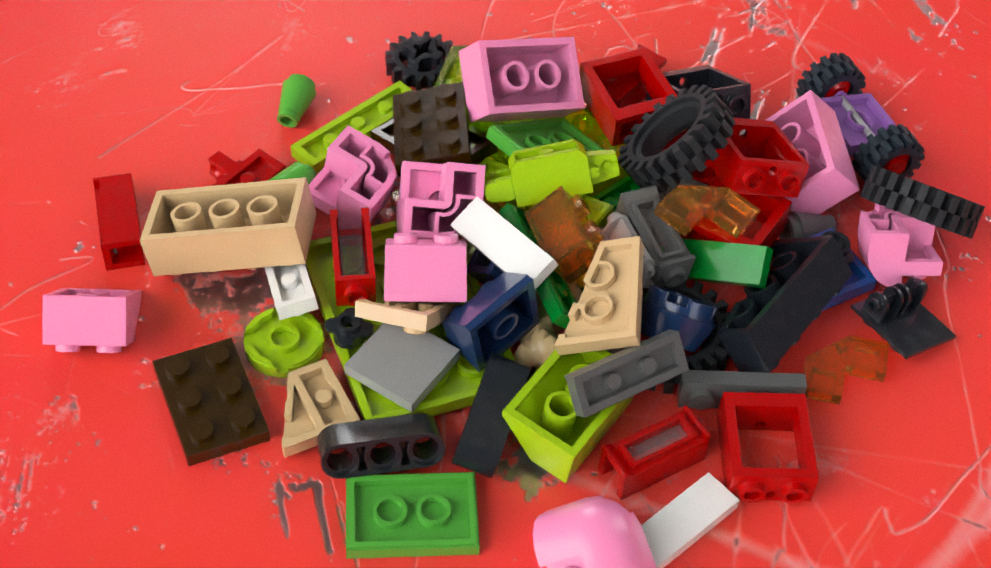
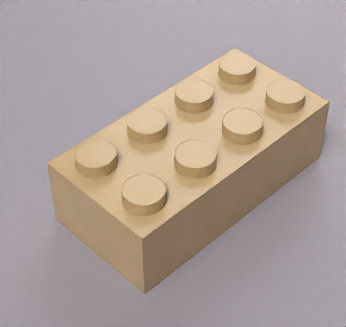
(229, 227)

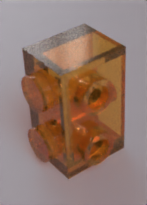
(565, 232)

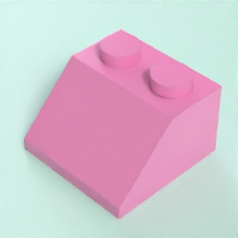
(425, 268)
(90, 318)

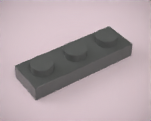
(626, 373)
(704, 388)

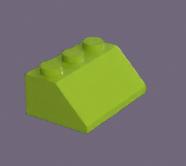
(546, 419)

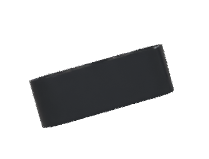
(485, 426)
(398, 455)

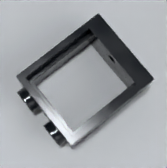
(731, 90)

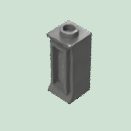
(659, 238)

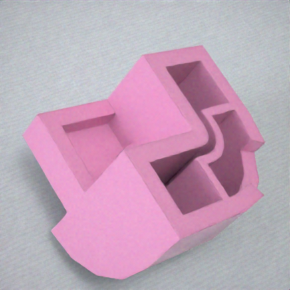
(354, 177)
(436, 195)
(897, 246)
(591, 535)

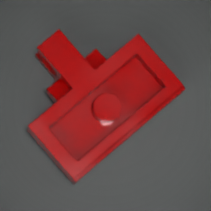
(255, 168)

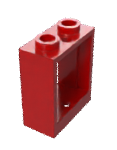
(615, 69)
(760, 161)
(772, 214)
(770, 413)

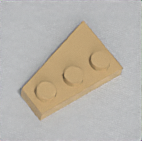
(611, 300)

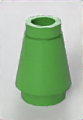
(295, 98)

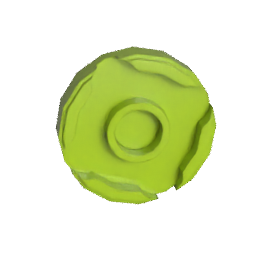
(282, 345)

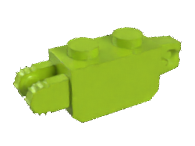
(544, 168)

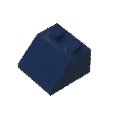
(493, 318)

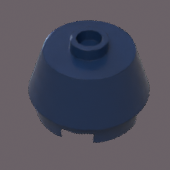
(670, 310)

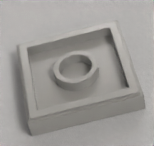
(402, 364)

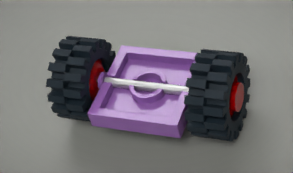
(864, 124)

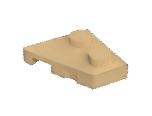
(413, 316)
(312, 404)

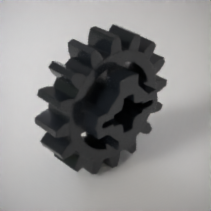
(417, 59)

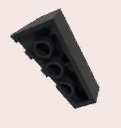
(798, 286)

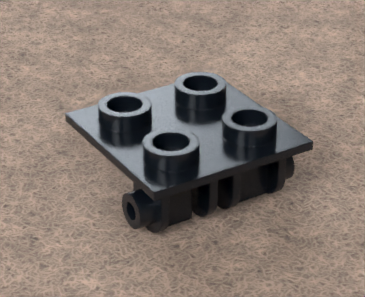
(903, 319)

